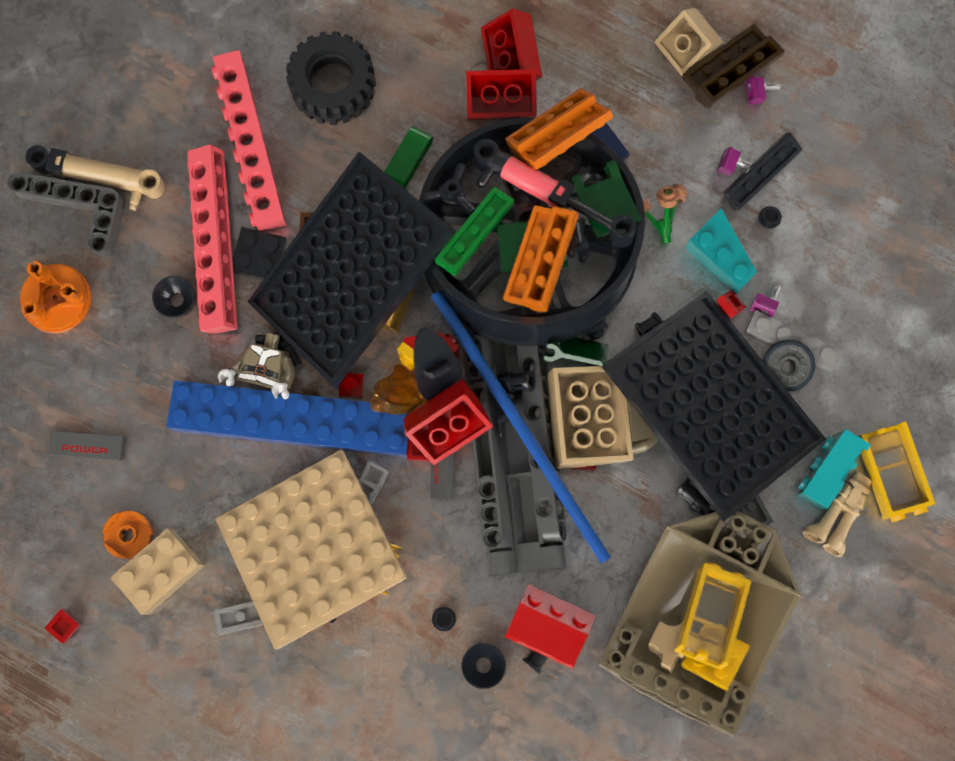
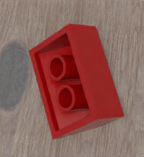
(511, 42)
(501, 94)
(447, 422)
(550, 626)

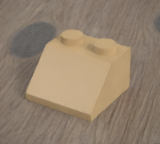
(688, 40)

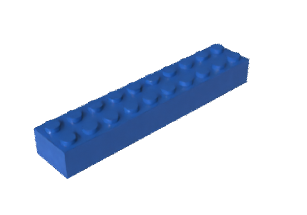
(290, 421)

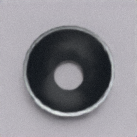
(166, 290)
(490, 678)

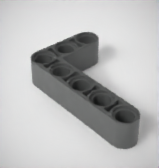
(76, 199)

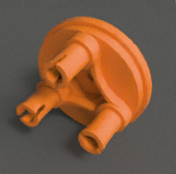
(55, 297)

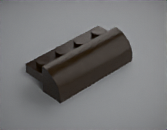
(732, 65)

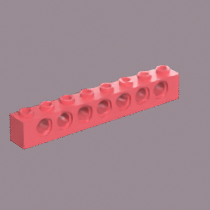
(233, 65)
(212, 240)

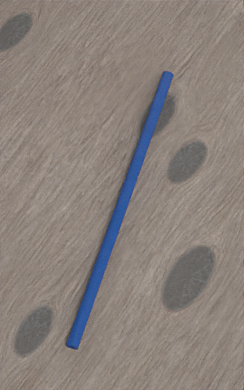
(521, 427)

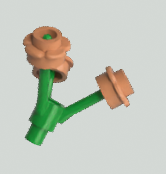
(667, 198)

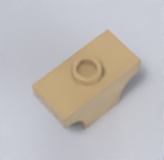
(663, 645)

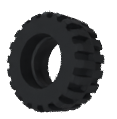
(331, 50)

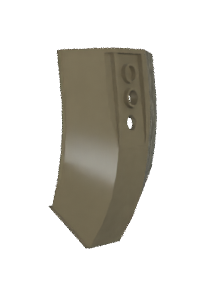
(664, 595)

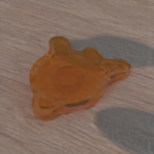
(396, 393)

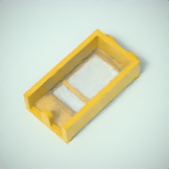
(896, 472)
(713, 616)

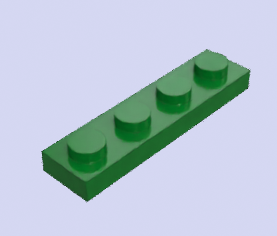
(474, 231)

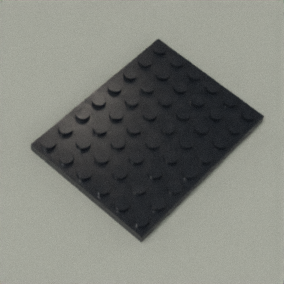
(350, 268)
(714, 405)

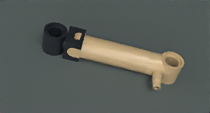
(64, 166)

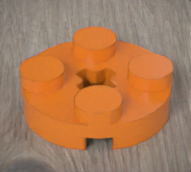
(114, 534)

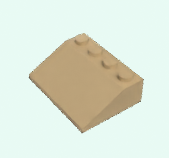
(587, 418)

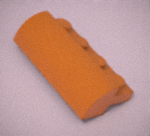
(558, 129)
(541, 257)

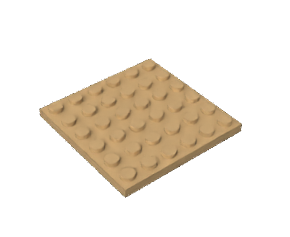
(310, 549)

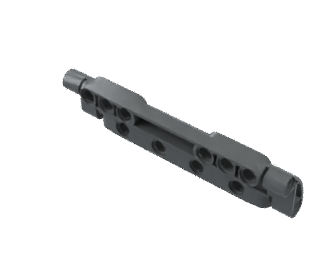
(537, 534)

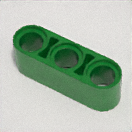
(409, 155)

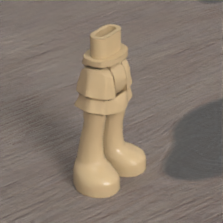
(848, 501)

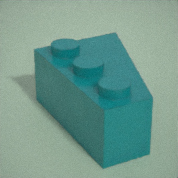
(722, 252)
(831, 468)

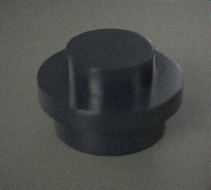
(769, 217)
(443, 619)

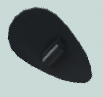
(434, 364)

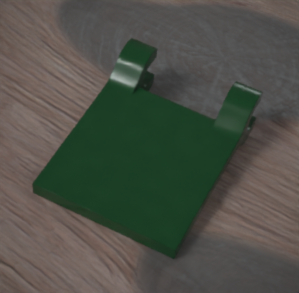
(607, 197)
(510, 240)
(578, 350)

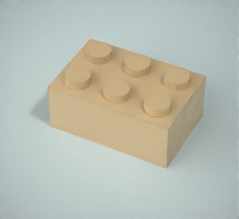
(157, 571)

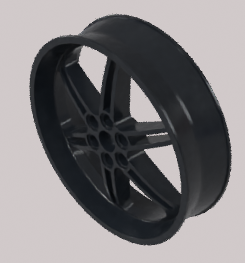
(555, 323)

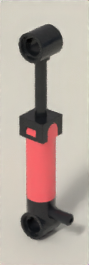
(553, 192)

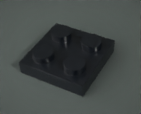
(257, 252)

